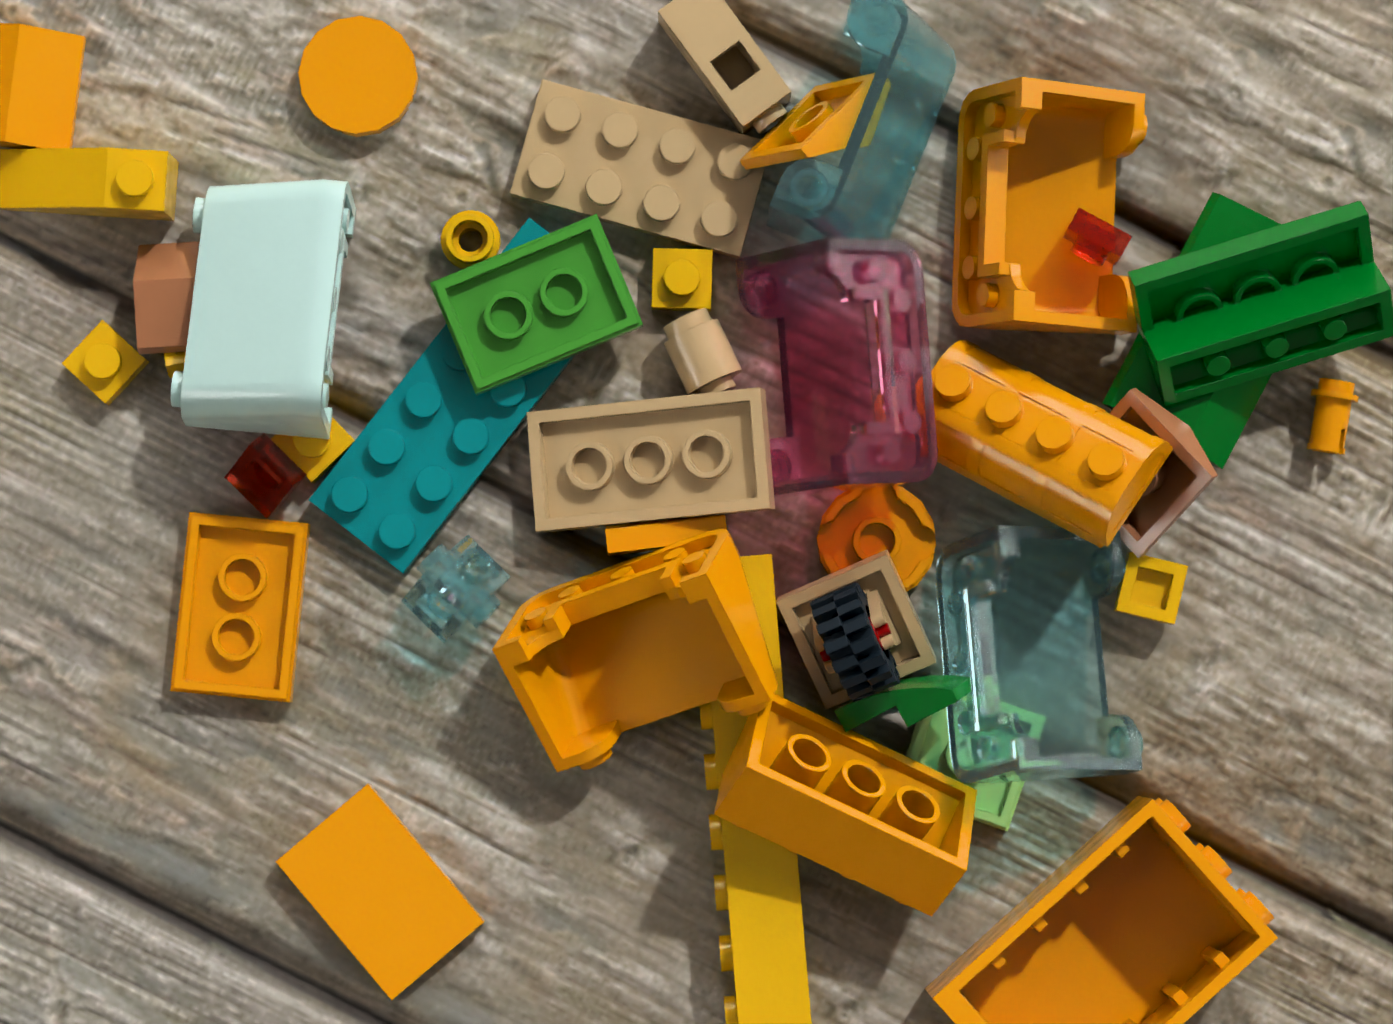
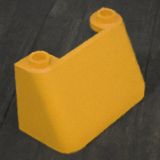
(1023, 170)
(637, 648)

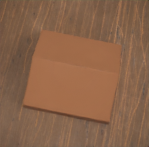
(164, 295)
(1177, 482)

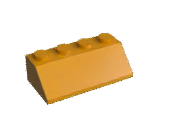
(849, 804)

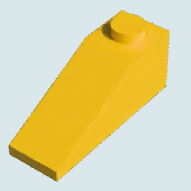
(90, 182)

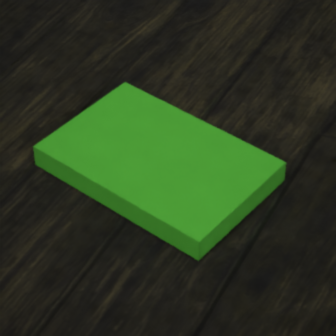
(536, 304)

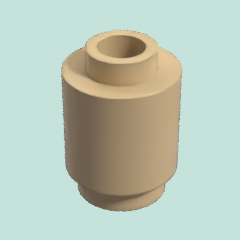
(701, 353)

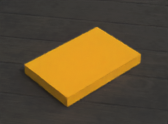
(240, 607)
(380, 891)

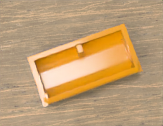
(1040, 444)

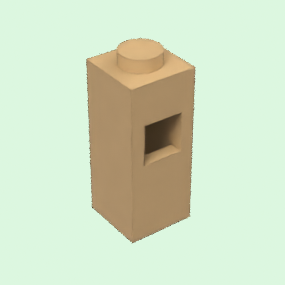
(727, 62)

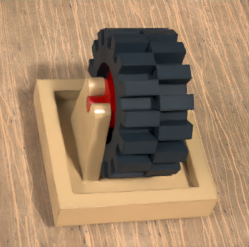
(856, 630)

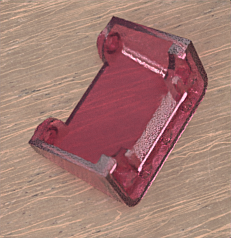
(848, 363)

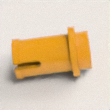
(1331, 415)

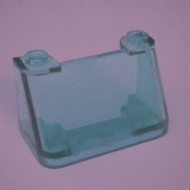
(888, 139)
(1028, 634)

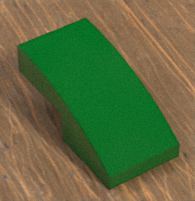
(913, 697)

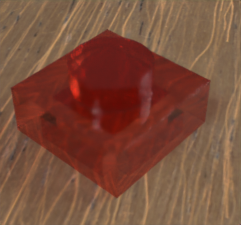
(1096, 239)
(265, 475)

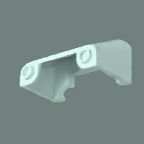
(265, 307)

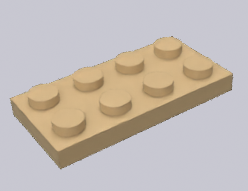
(638, 169)
(650, 460)

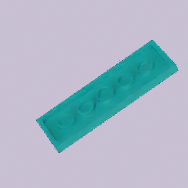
(427, 447)

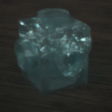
(464, 579)

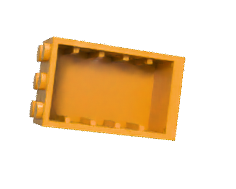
(1115, 935)

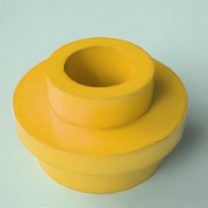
(462, 223)

